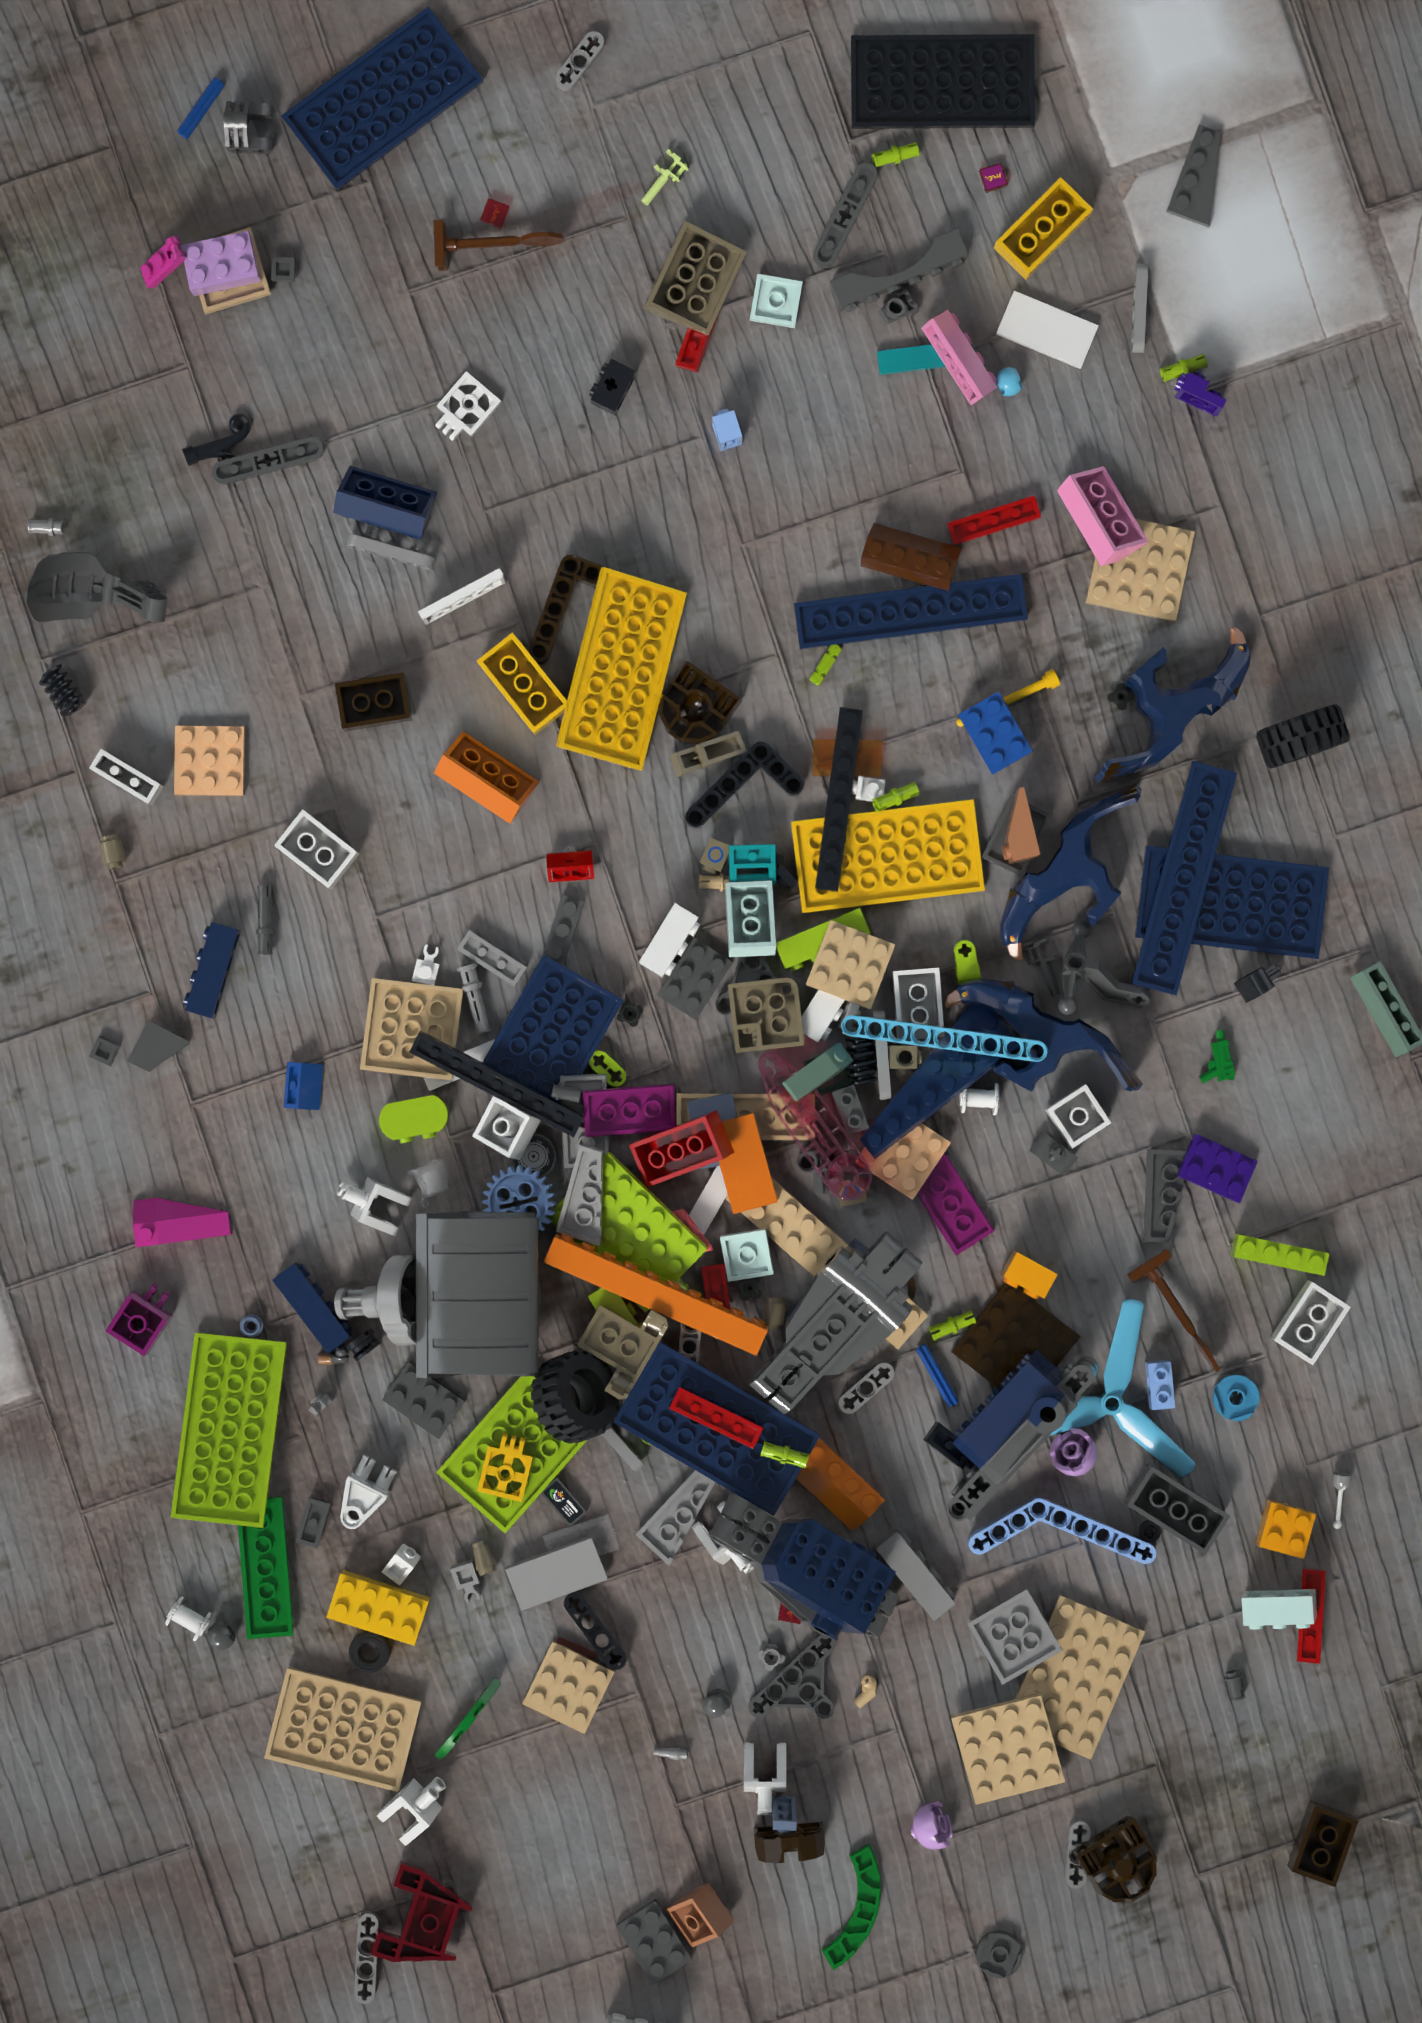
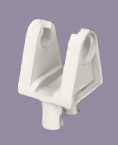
(363, 1199)
(363, 1494)
(718, 1552)
(764, 1789)
(419, 1802)

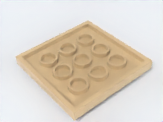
(1149, 578)
(396, 1017)
(1008, 1748)

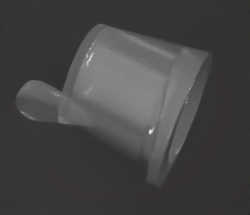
(431, 1179)

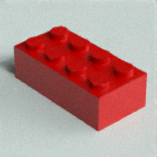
(681, 1148)

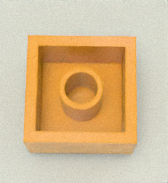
(1028, 1274)
(1285, 1528)

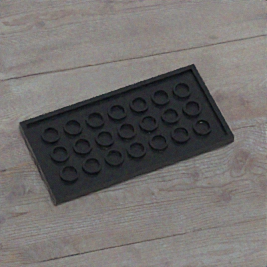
(942, 81)

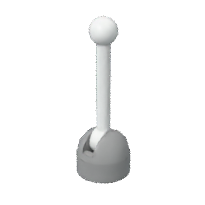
(1341, 1482)

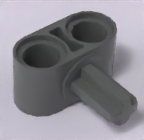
(1053, 1154)
(819, 1186)

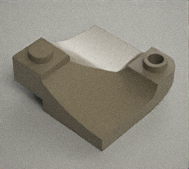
(765, 1015)

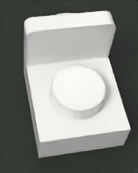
(868, 788)
(850, 1009)
(401, 1564)

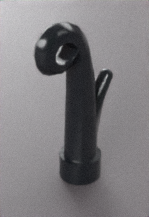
(217, 448)

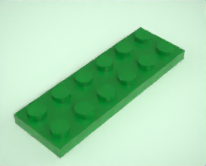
(266, 1575)

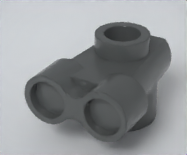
(901, 306)

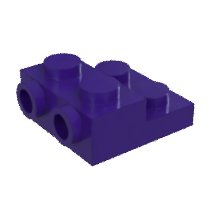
(1193, 391)

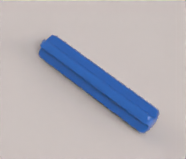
(200, 108)
(937, 1375)

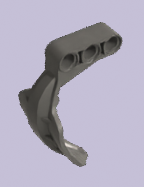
(77, 585)

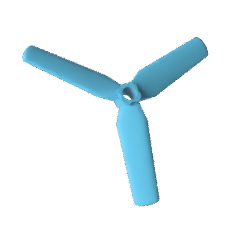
(1129, 1418)

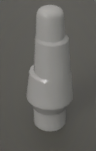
(673, 1753)

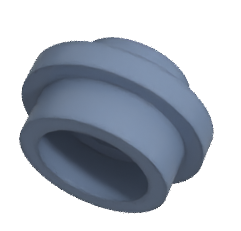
(244, 1325)

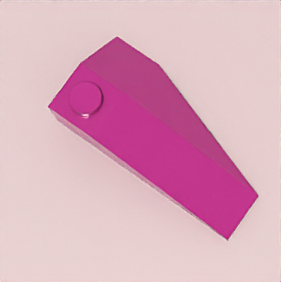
(168, 1221)

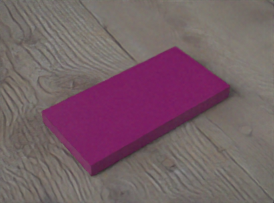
(628, 1110)
(953, 1207)

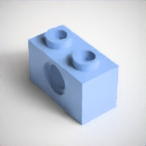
(726, 429)
(1159, 1384)

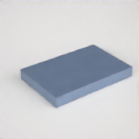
(722, 1103)

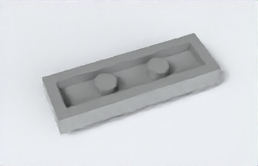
(491, 958)

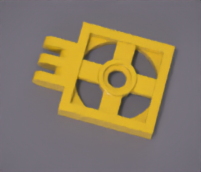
(510, 1451)

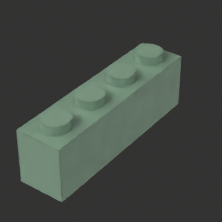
(1387, 1009)

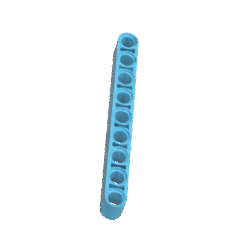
(933, 1038)

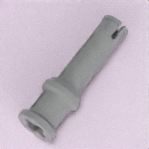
(472, 987)

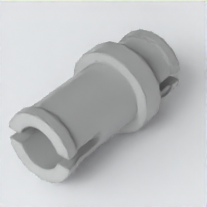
(48, 526)

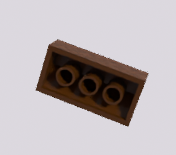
(910, 556)

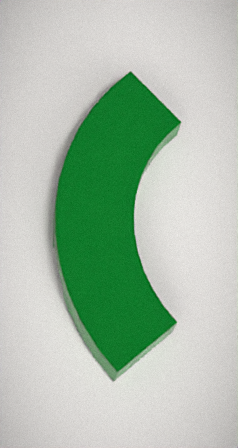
(468, 1719)

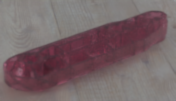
(807, 1114)

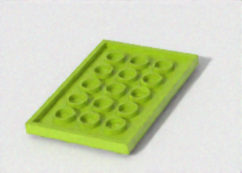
(641, 1226)
(516, 1417)

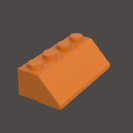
(486, 777)
(839, 1486)

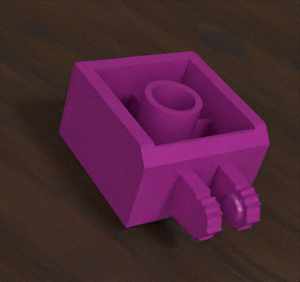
(154, 1316)

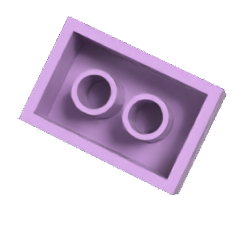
(220, 263)

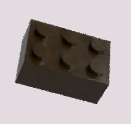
(373, 701)
(1322, 1843)

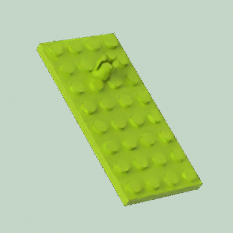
(229, 1430)

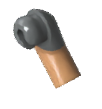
(339, 1357)

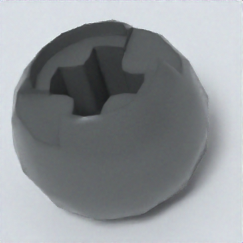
(221, 1636)
(716, 1703)

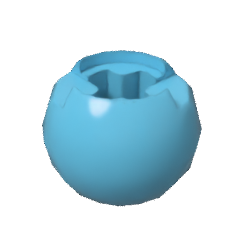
(1009, 381)

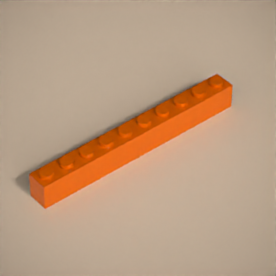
(656, 1294)

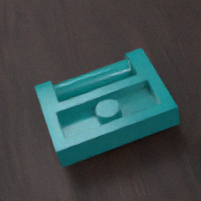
(752, 857)

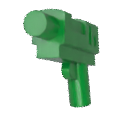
(1221, 1065)

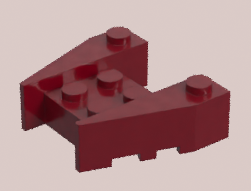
(426, 1922)

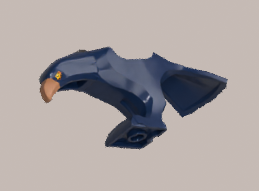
(1173, 709)
(1069, 868)
(1029, 1022)

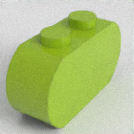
(414, 1118)

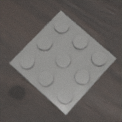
(1015, 1636)

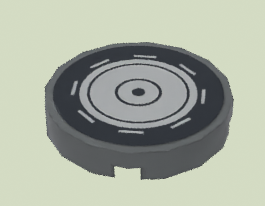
(538, 1155)

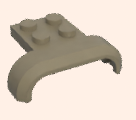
(622, 1346)

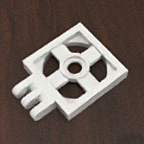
(454, 420)

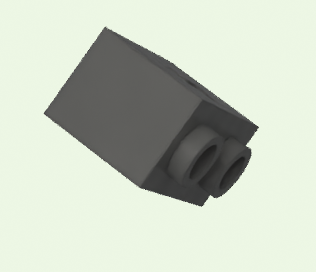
(850, 1110)

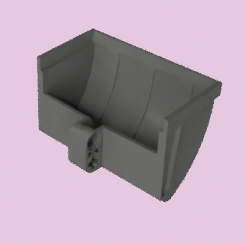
(477, 1294)

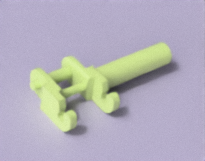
(663, 178)

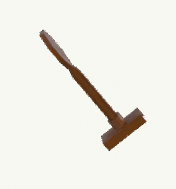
(443, 245)
(1152, 1269)

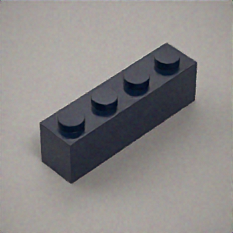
(212, 970)
(312, 1307)

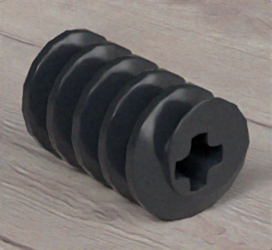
(61, 692)
(862, 1060)

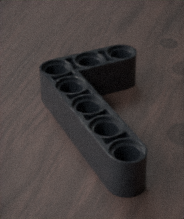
(740, 780)

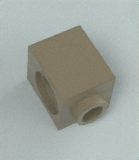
(893, 1056)

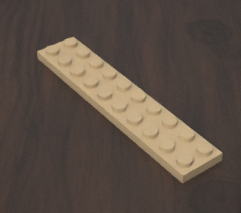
(812, 1243)

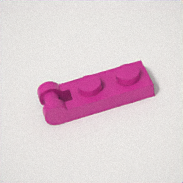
(163, 262)

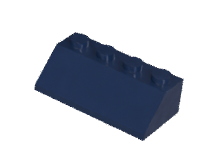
(384, 502)

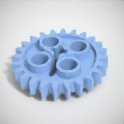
(514, 1183)

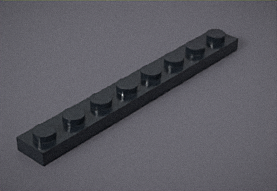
(838, 799)
(497, 1083)

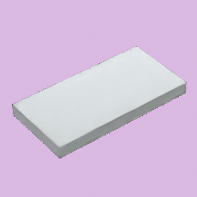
(1047, 329)
(462, 596)

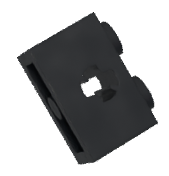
(612, 400)

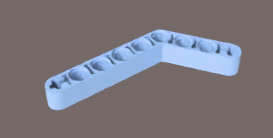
(1067, 1525)

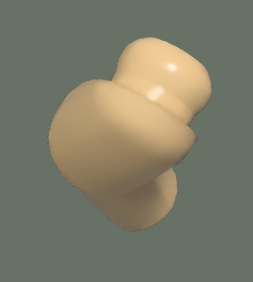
(869, 1691)

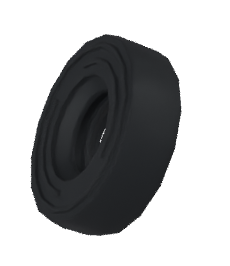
(369, 1665)

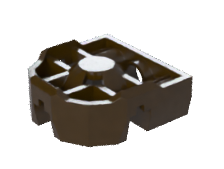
(692, 702)
(806, 1840)
(1127, 1866)

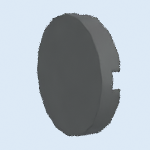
(999, 1954)

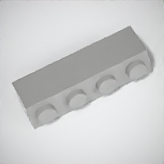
(915, 1575)

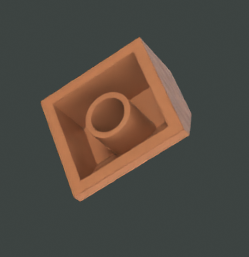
(700, 1915)

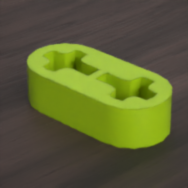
(611, 1064)

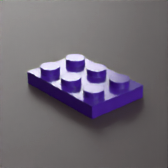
(1216, 1168)

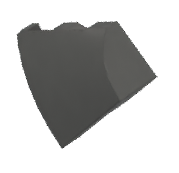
(155, 1046)

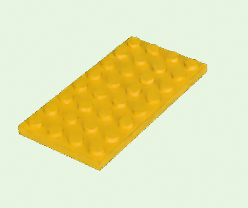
(621, 669)
(894, 856)

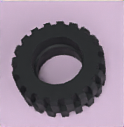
(1303, 736)
(555, 1404)

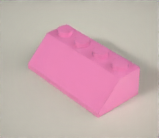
(959, 356)
(1102, 515)

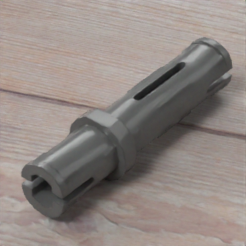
(264, 920)

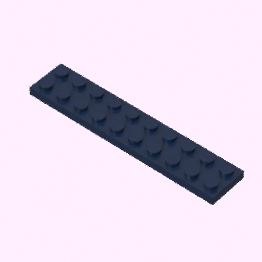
(910, 611)
(1184, 878)

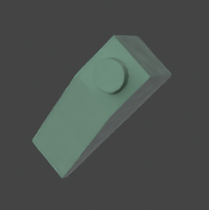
(818, 1072)

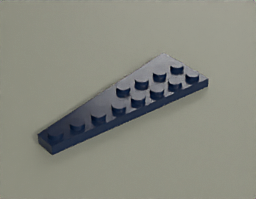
(938, 1080)

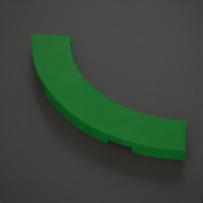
(864, 1912)

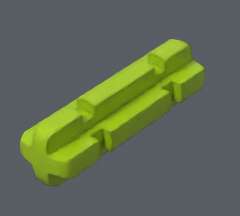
(825, 664)

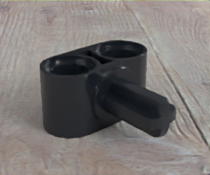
(1257, 982)

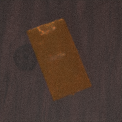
(867, 760)

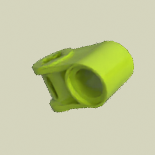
(966, 967)

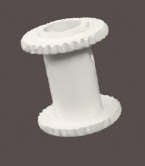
(980, 1098)
(188, 1618)

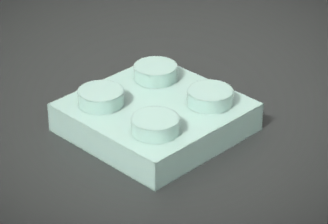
(776, 301)
(746, 1254)

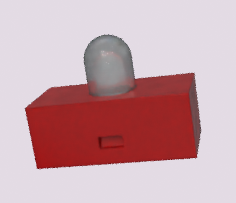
(570, 865)

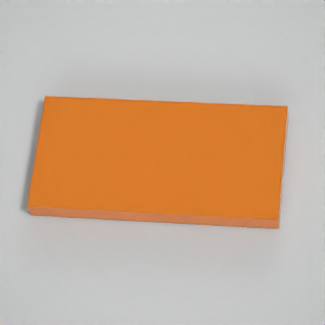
(746, 1170)

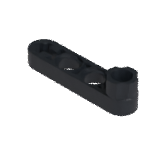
(592, 1633)

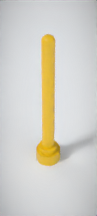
(1049, 680)

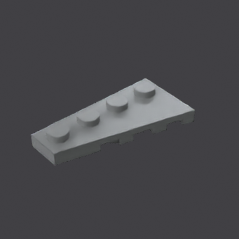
(583, 1201)
(674, 1518)

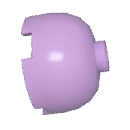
(1073, 1452)
(932, 1827)

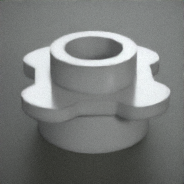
(777, 1657)

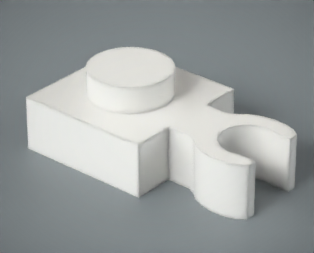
(425, 970)

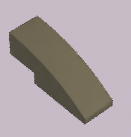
(707, 753)

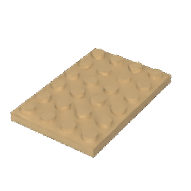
(1085, 1676)
(343, 1729)

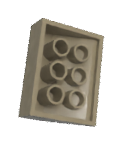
(694, 279)

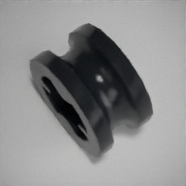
(1144, 1526)

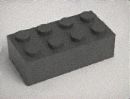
(1177, 1509)

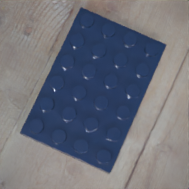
(552, 1027)

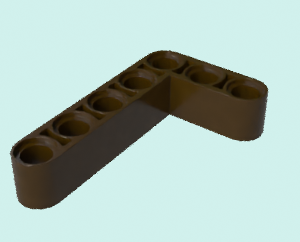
(563, 600)

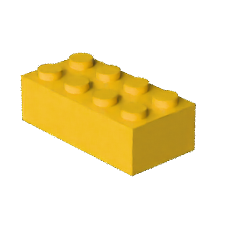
(1043, 228)
(523, 683)
(378, 1607)

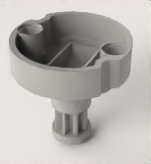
(390, 1300)

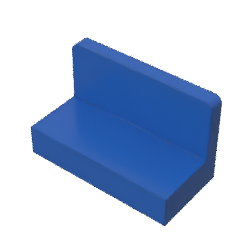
(303, 1086)

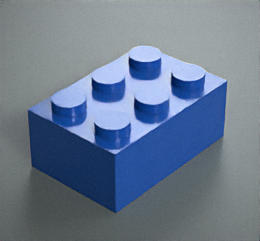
(995, 732)

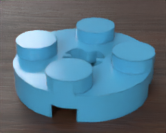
(1223, 1391)

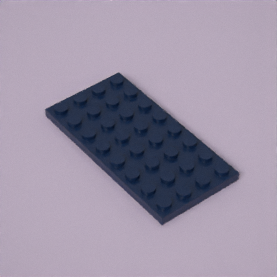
(382, 98)
(1250, 904)
(714, 1455)

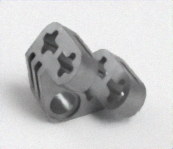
(237, 127)

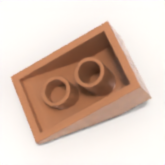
(1020, 833)

